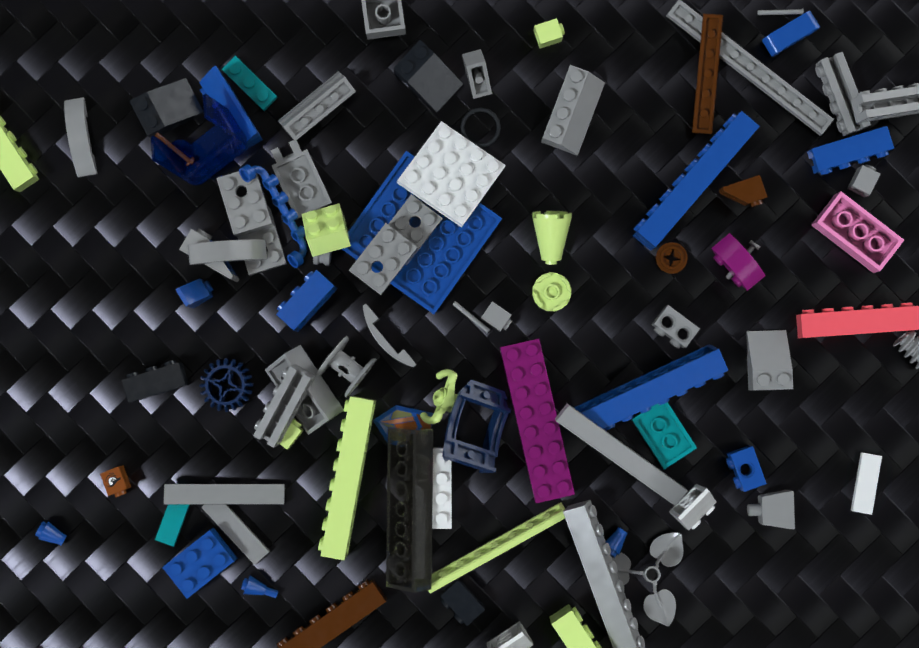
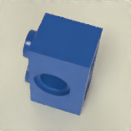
(754, 477)

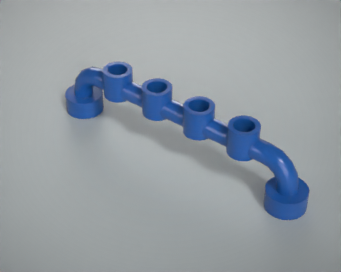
(248, 173)

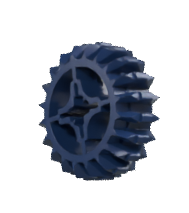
(222, 392)

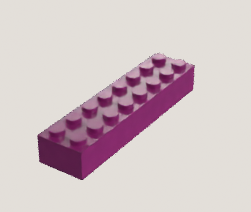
(536, 421)

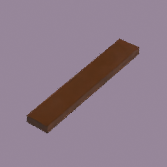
(707, 73)

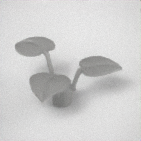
(668, 550)

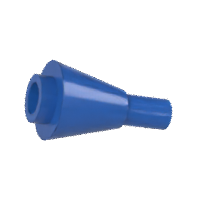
(254, 587)

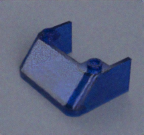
(210, 151)

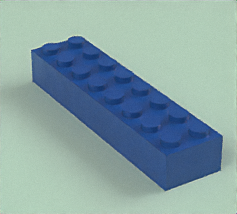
(698, 177)
(655, 387)

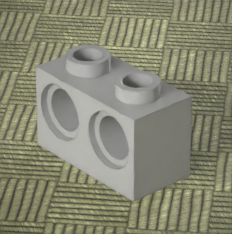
(677, 322)

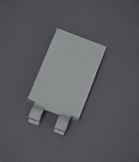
(300, 180)

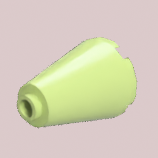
(551, 234)

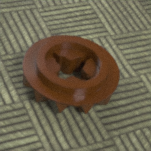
(678, 252)

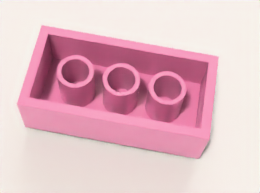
(857, 232)

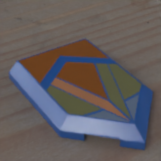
(400, 416)

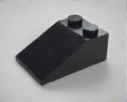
(427, 76)
(166, 107)

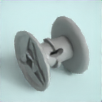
(339, 359)

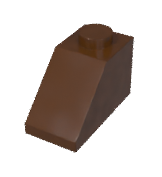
(746, 192)

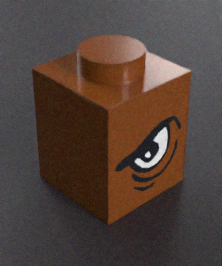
(116, 481)

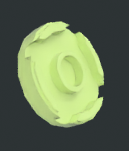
(551, 292)

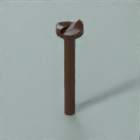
(189, 160)

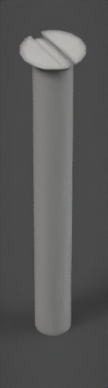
(780, 12)
(471, 317)

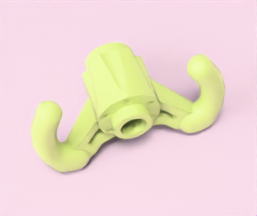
(442, 398)

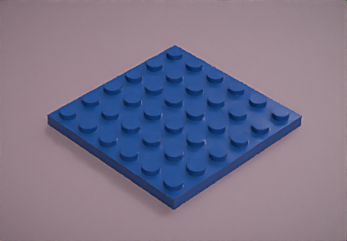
(443, 255)

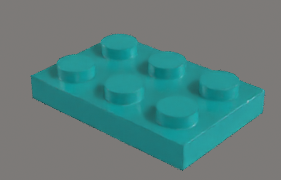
(664, 434)

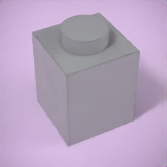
(864, 180)
(497, 317)

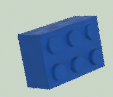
(306, 300)
(200, 562)

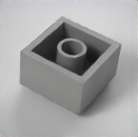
(383, 18)

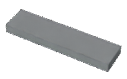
(237, 531)

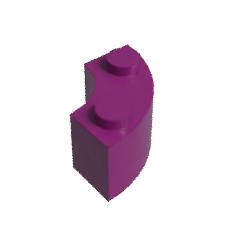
(738, 262)

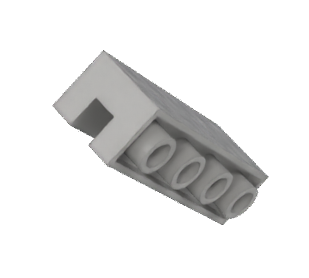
(840, 89)
(886, 104)
(316, 106)
(284, 405)

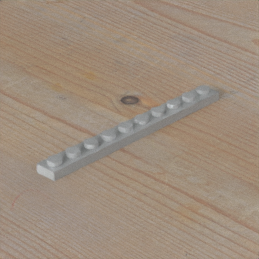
(755, 71)

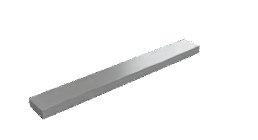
(620, 454)

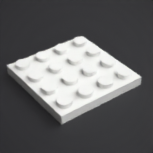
(451, 174)

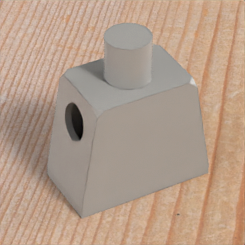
(774, 509)

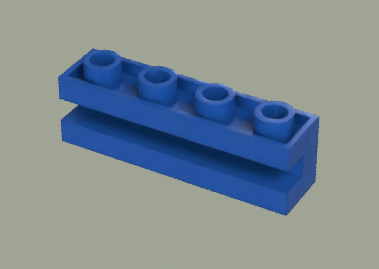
(851, 149)

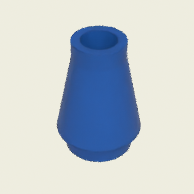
(50, 533)
(616, 541)

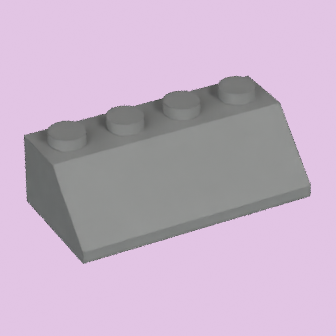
(573, 110)
(319, 403)

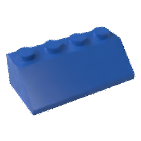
(218, 88)

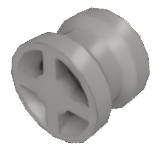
(324, 258)

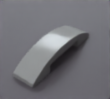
(79, 138)
(227, 251)
(371, 319)

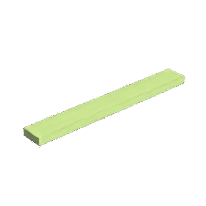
(497, 546)

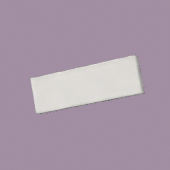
(866, 483)

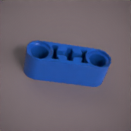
(790, 33)

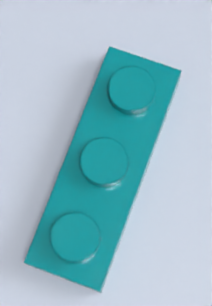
(249, 83)

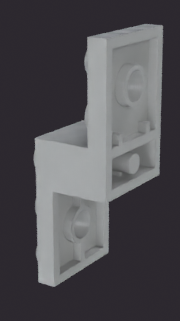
(251, 219)
(395, 244)

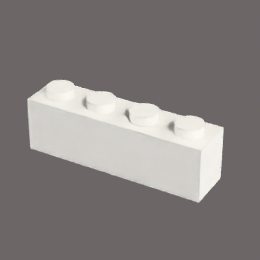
(441, 491)

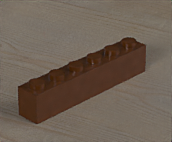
(337, 618)

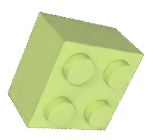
(325, 230)

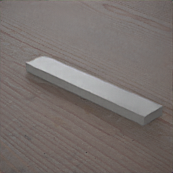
(223, 494)

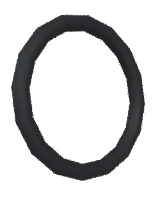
(486, 111)

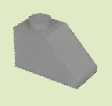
(477, 73)

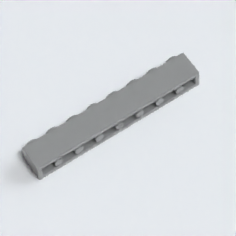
(603, 575)

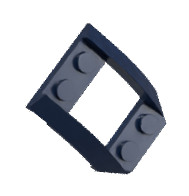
(472, 455)

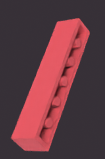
(858, 321)

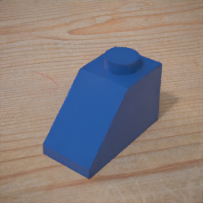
(195, 293)

